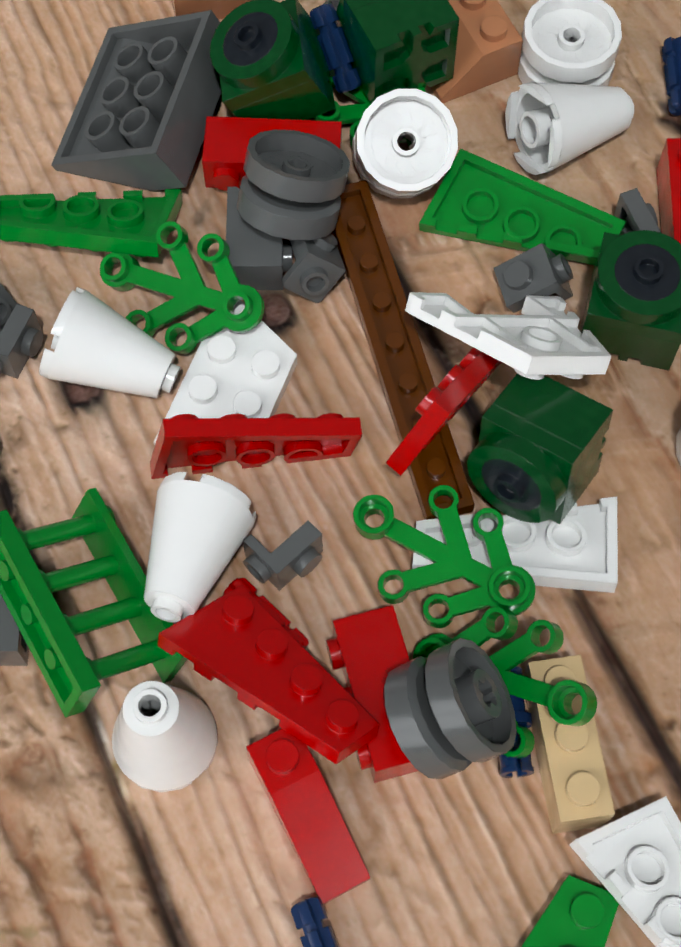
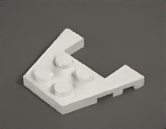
(532, 343)

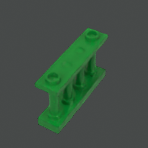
(52, 633)

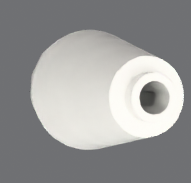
(563, 121)
(106, 350)
(192, 541)
(163, 736)

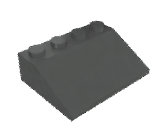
(145, 104)

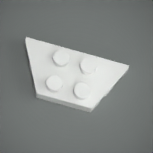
(236, 374)

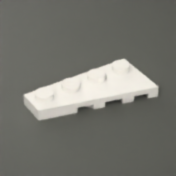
(565, 555)
(641, 868)

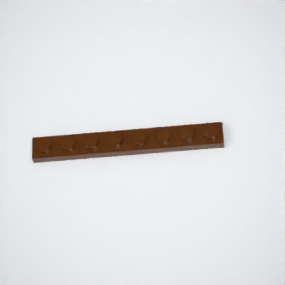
(395, 344)

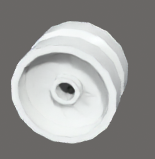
(570, 42)
(420, 120)

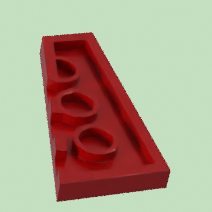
(271, 671)

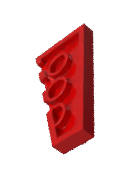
(440, 406)
(250, 441)

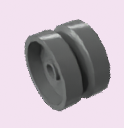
(292, 184)
(450, 709)

